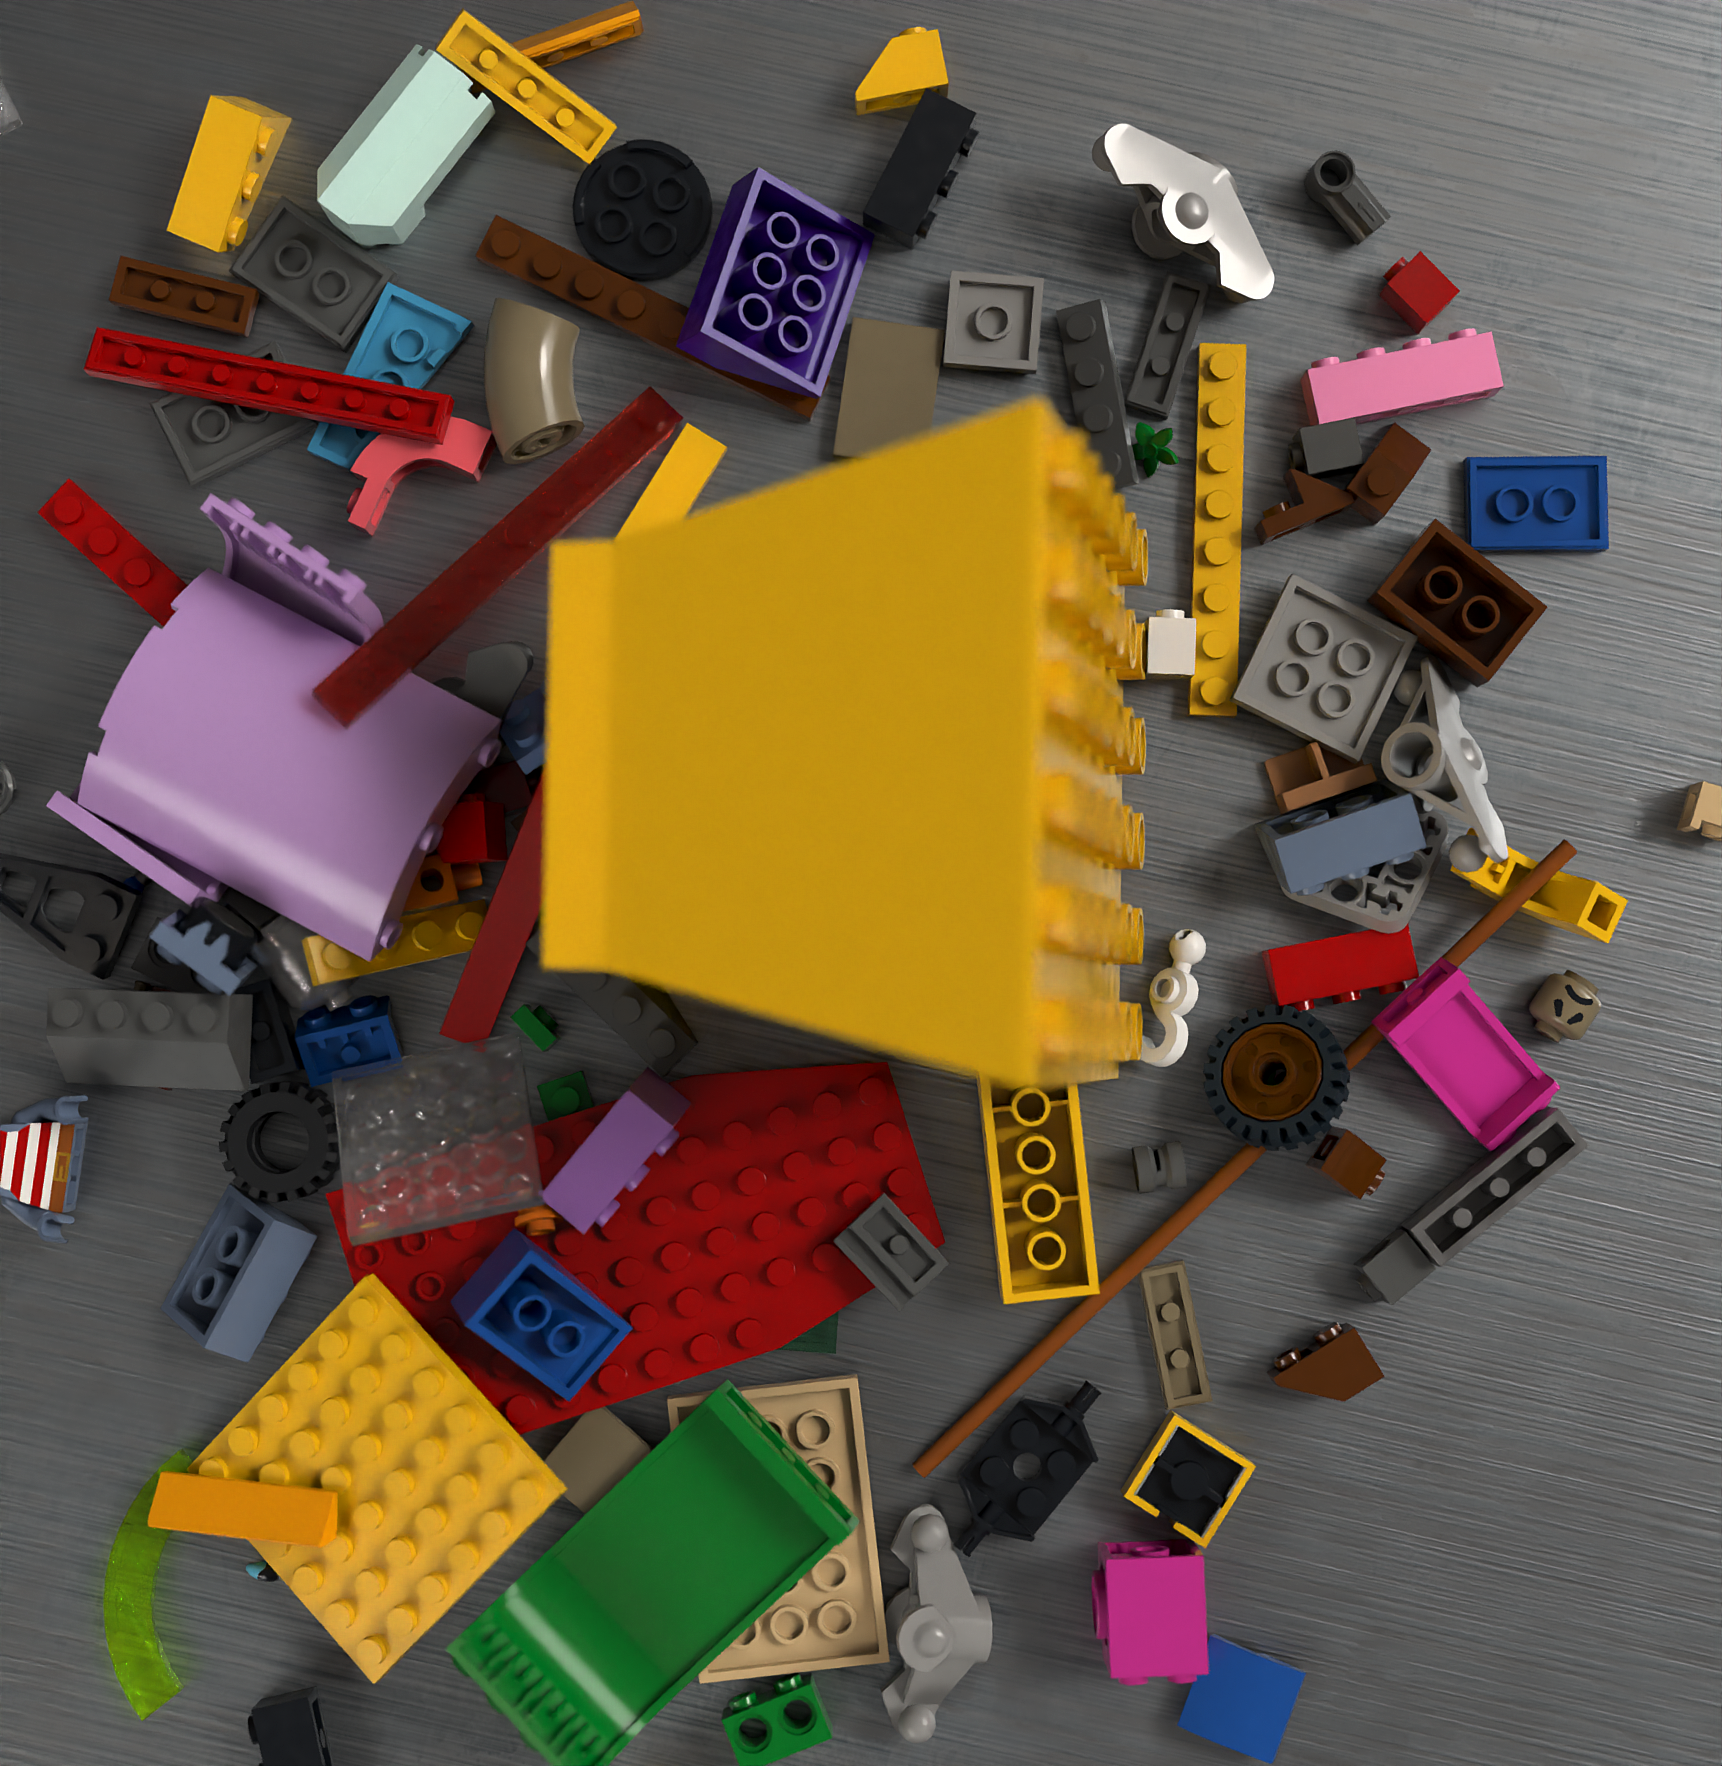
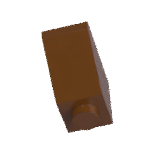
(1386, 473)
(1348, 1162)

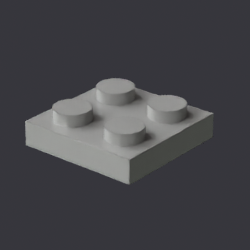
(993, 322)

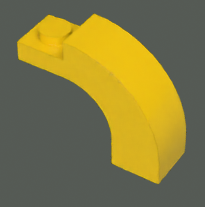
(1564, 901)

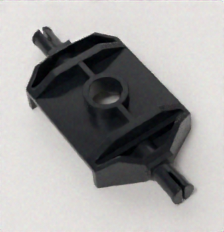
(1017, 1505)

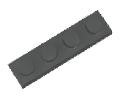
(1097, 389)

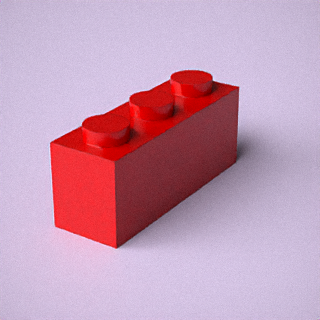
(1340, 967)

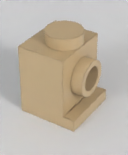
(1703, 810)

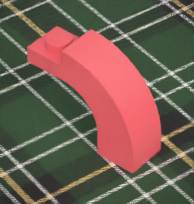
(393, 458)

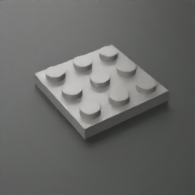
(1323, 668)

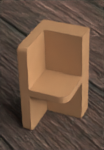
(1313, 776)

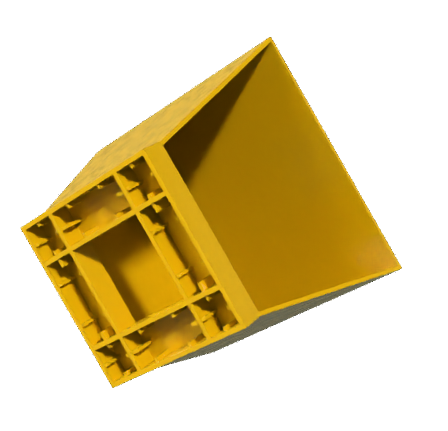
(865, 753)

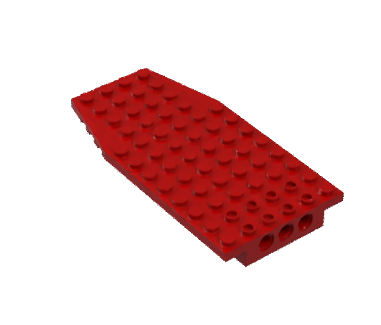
(711, 1250)

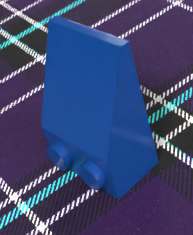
(540, 1315)

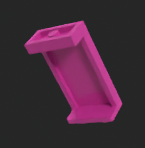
(1465, 1055)

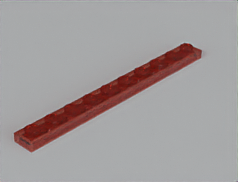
(496, 558)

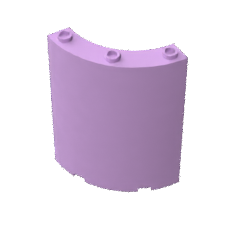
(260, 786)

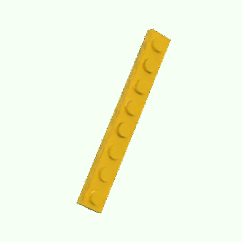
(1217, 527)

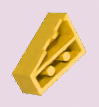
(226, 171)

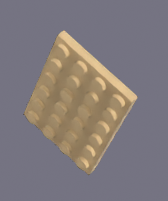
(838, 1606)

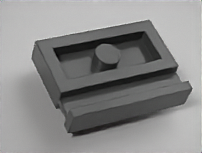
(891, 1251)

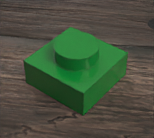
(537, 1025)
(565, 1095)

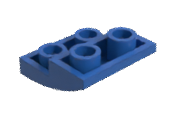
(1242, 1700)

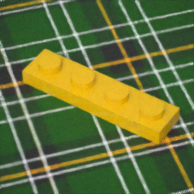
(525, 86)
(422, 939)

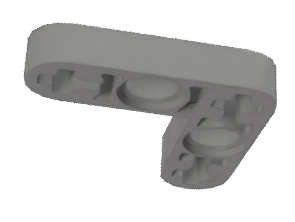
(1387, 887)

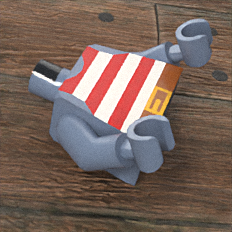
(43, 1164)

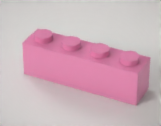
(1404, 380)

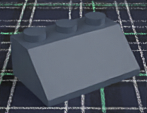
(1342, 836)
(238, 1274)

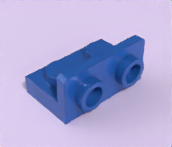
(346, 1037)

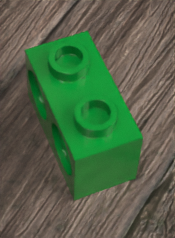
(783, 1734)

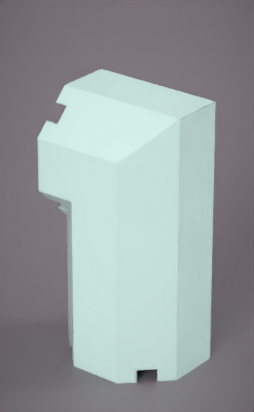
(400, 150)

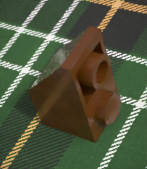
(1331, 1367)

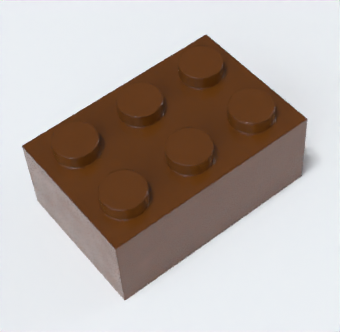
(1457, 603)

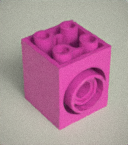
(1151, 1610)

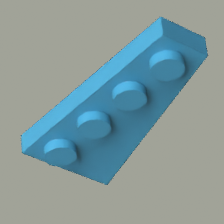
(400, 346)

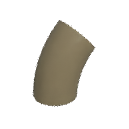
(530, 381)

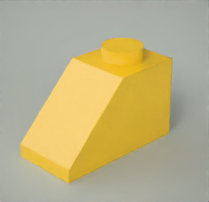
(904, 72)

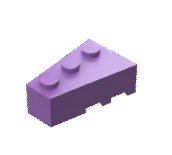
(616, 1152)

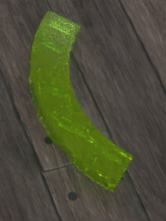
(130, 1599)

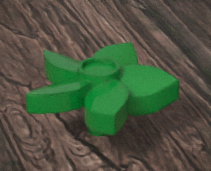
(1152, 448)

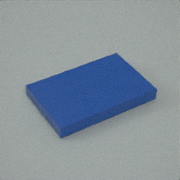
(1536, 503)

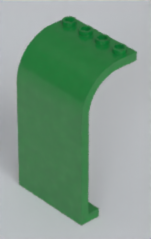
(652, 1583)

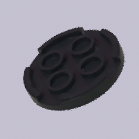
(643, 210)

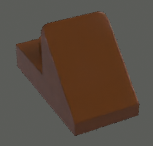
(1312, 501)

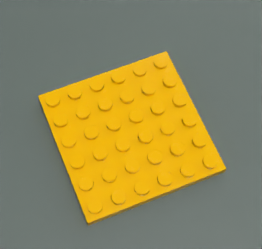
(420, 1469)

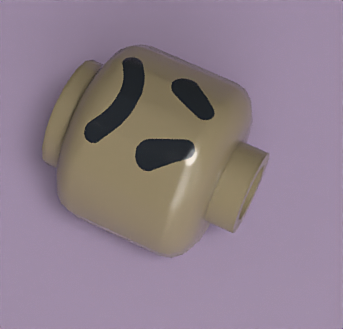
(1565, 1006)

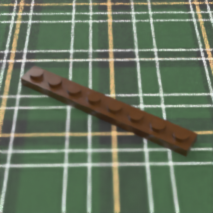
(613, 301)

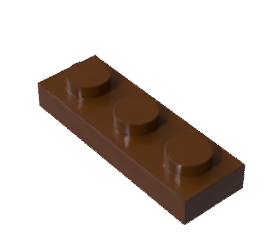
(184, 296)

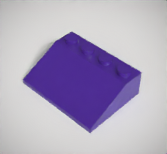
(776, 286)

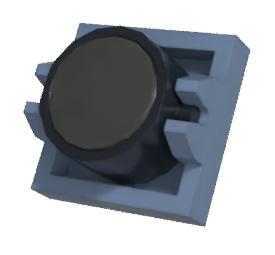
(209, 942)

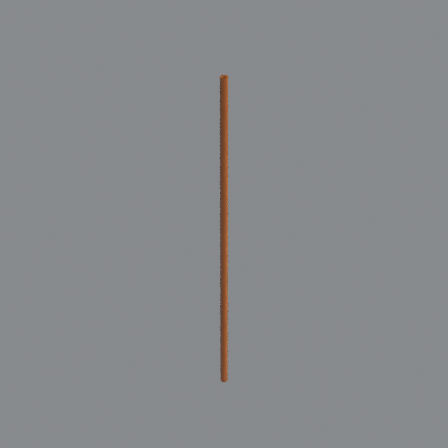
(1210, 1191)

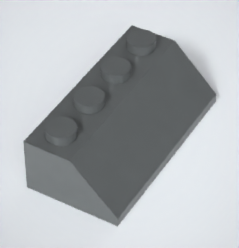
(151, 1037)

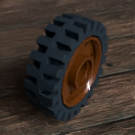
(1301, 1102)

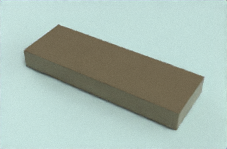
(1174, 1335)

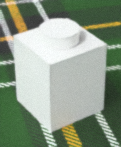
(1170, 646)

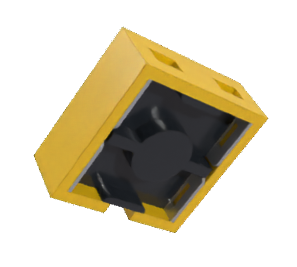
(1188, 1478)

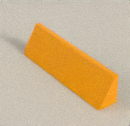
(578, 37)
(244, 1509)

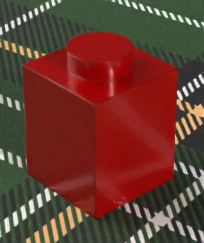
(1417, 291)

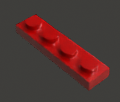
(114, 550)

